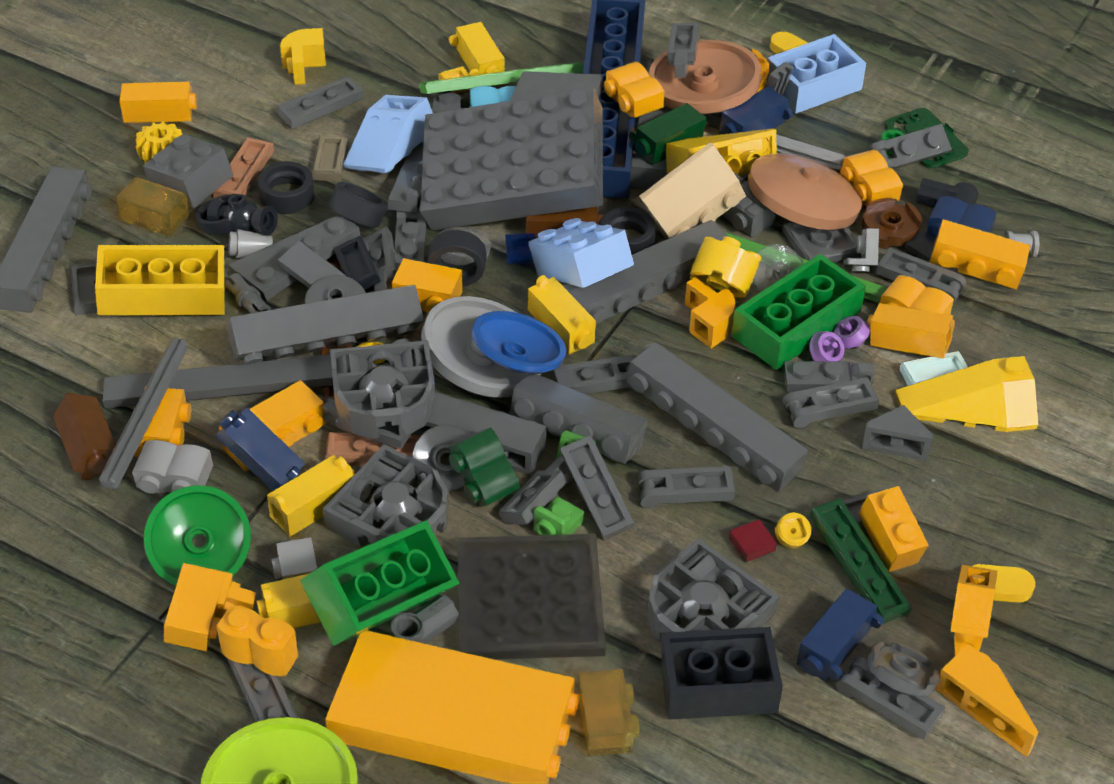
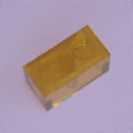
(152, 206)
(607, 713)

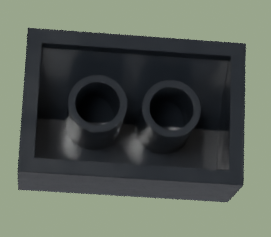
(720, 673)

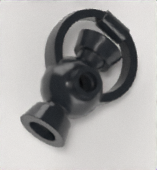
(235, 212)

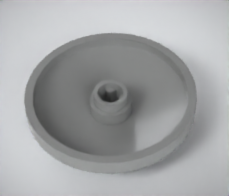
(457, 355)

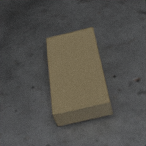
(330, 158)

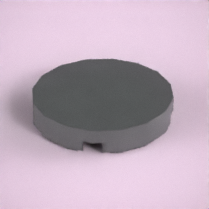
(903, 668)

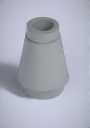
(245, 243)

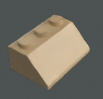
(693, 193)

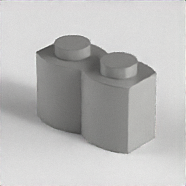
(169, 467)

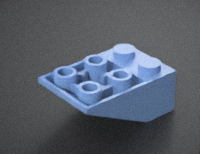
(388, 133)

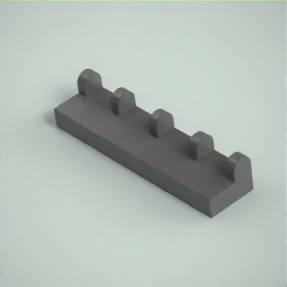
(407, 188)

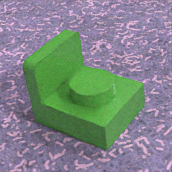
(558, 518)

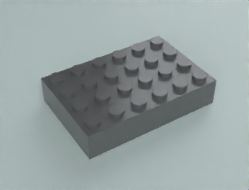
(513, 159)

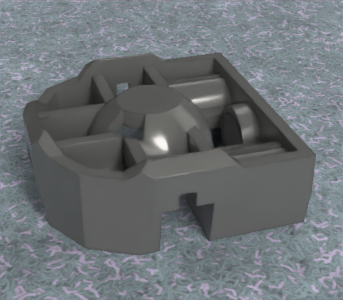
(368, 386)
(394, 477)
(695, 588)

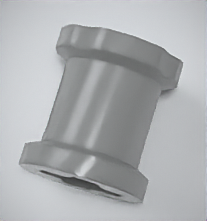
(1031, 239)

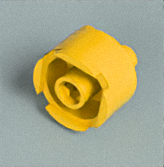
(725, 266)

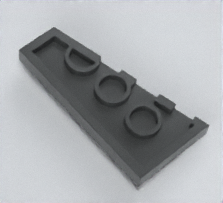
(262, 267)

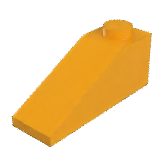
(985, 694)

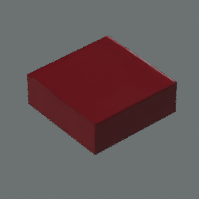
(752, 540)

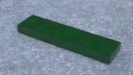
(860, 559)

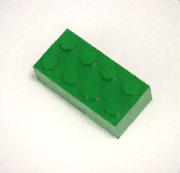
(789, 312)
(379, 582)

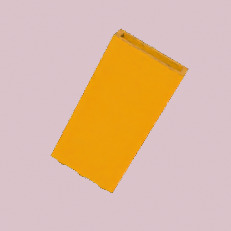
(453, 709)

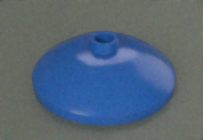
(518, 342)

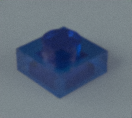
(518, 248)

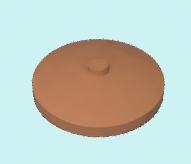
(717, 81)
(804, 191)

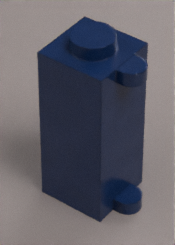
(760, 112)
(259, 448)
(837, 635)

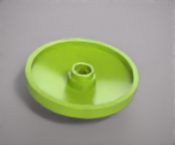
(281, 753)

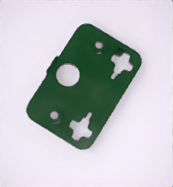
(924, 118)

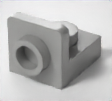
(868, 246)

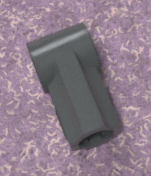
(426, 621)

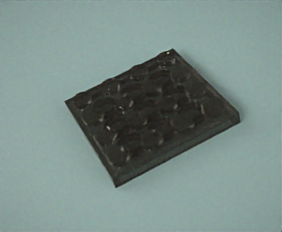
(530, 597)

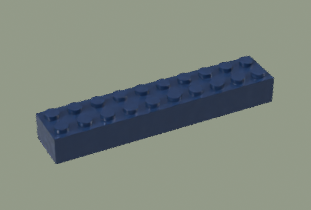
(612, 42)

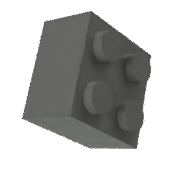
(190, 168)

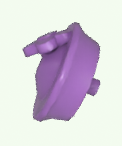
(852, 331)
(826, 347)

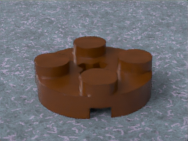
(904, 221)

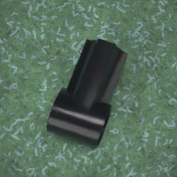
(931, 191)

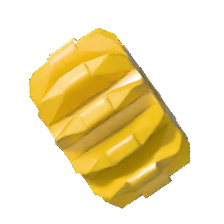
(155, 139)

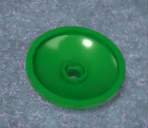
(195, 513)

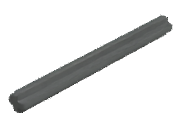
(143, 414)

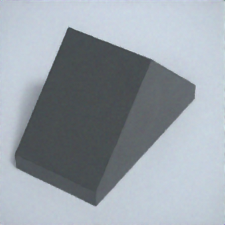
(898, 434)

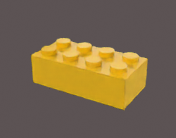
(160, 280)

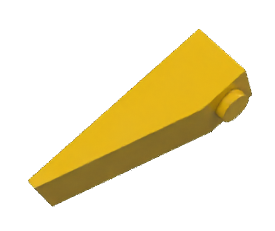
(737, 149)
(987, 393)

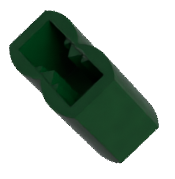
(484, 468)

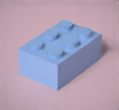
(820, 72)
(581, 252)

